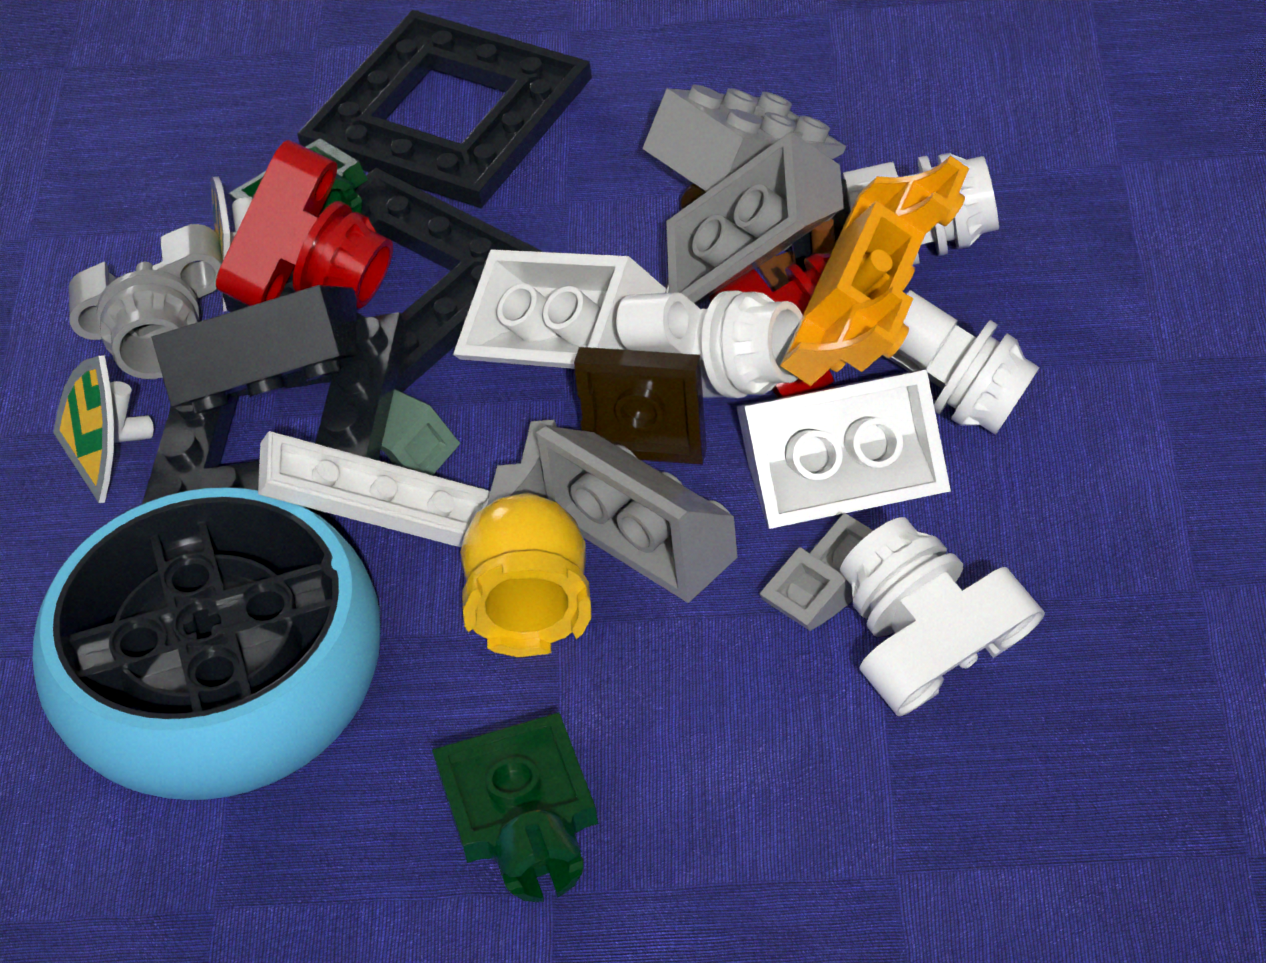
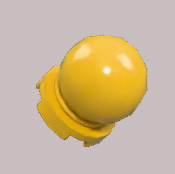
(524, 575)

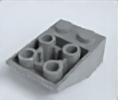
(716, 133)

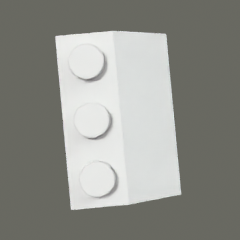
(548, 306)
(844, 448)

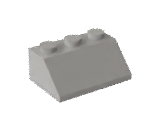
(751, 217)
(637, 511)

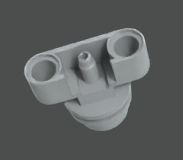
(146, 301)

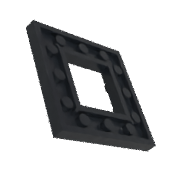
(537, 90)
(442, 236)
(350, 422)

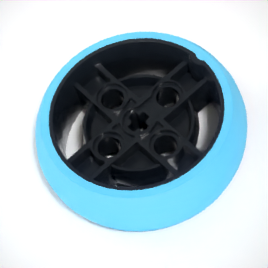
(204, 627)

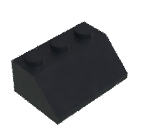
(258, 347)

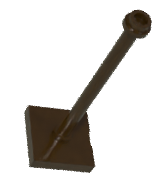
(645, 397)

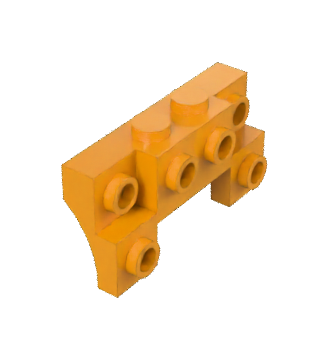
(860, 295)

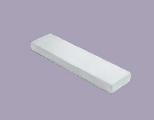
(367, 489)

